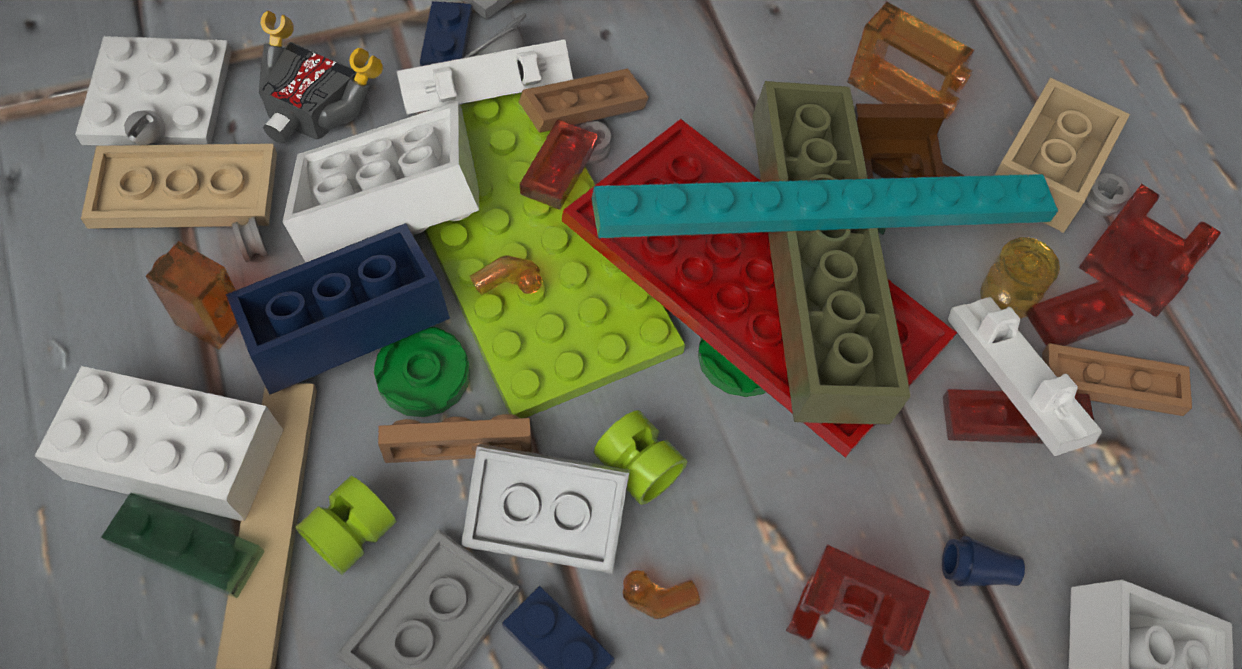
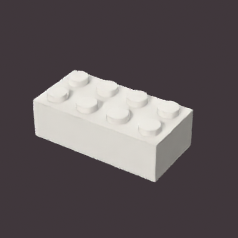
(161, 442)

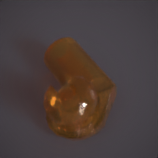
(510, 270)
(655, 600)

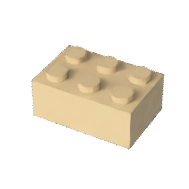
(1068, 143)

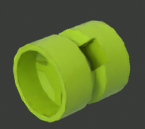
(634, 446)
(346, 524)

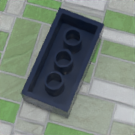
(338, 307)

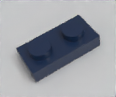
(446, 32)
(554, 636)

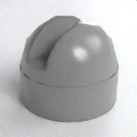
(151, 133)

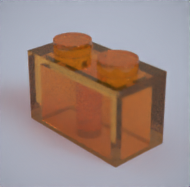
(195, 293)

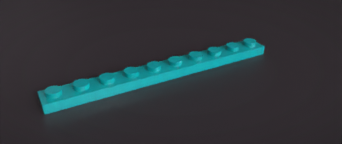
(819, 205)

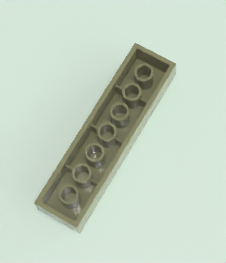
(828, 283)

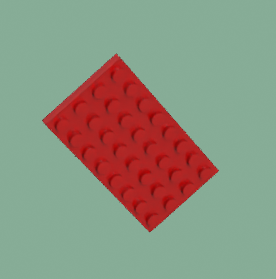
(726, 281)

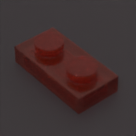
(558, 164)
(1079, 313)

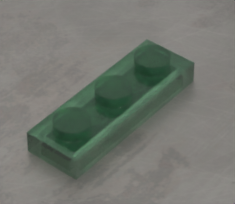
(183, 545)

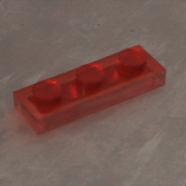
(991, 417)

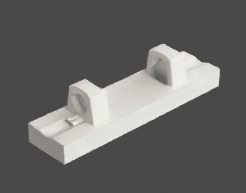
(483, 76)
(1024, 377)

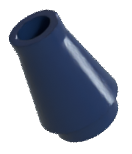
(979, 564)

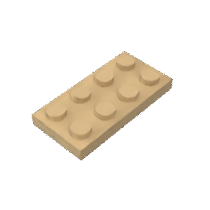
(179, 185)

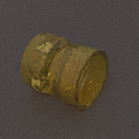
(1021, 275)

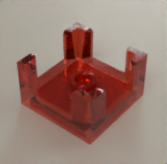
(1144, 257)
(867, 595)

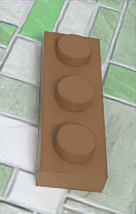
(583, 99)
(1123, 379)
(452, 438)

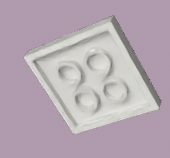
(163, 75)

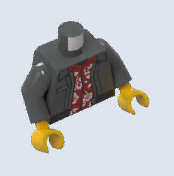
(307, 89)

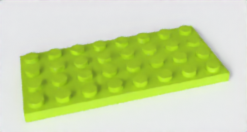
(586, 318)

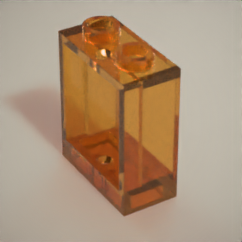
(919, 41)

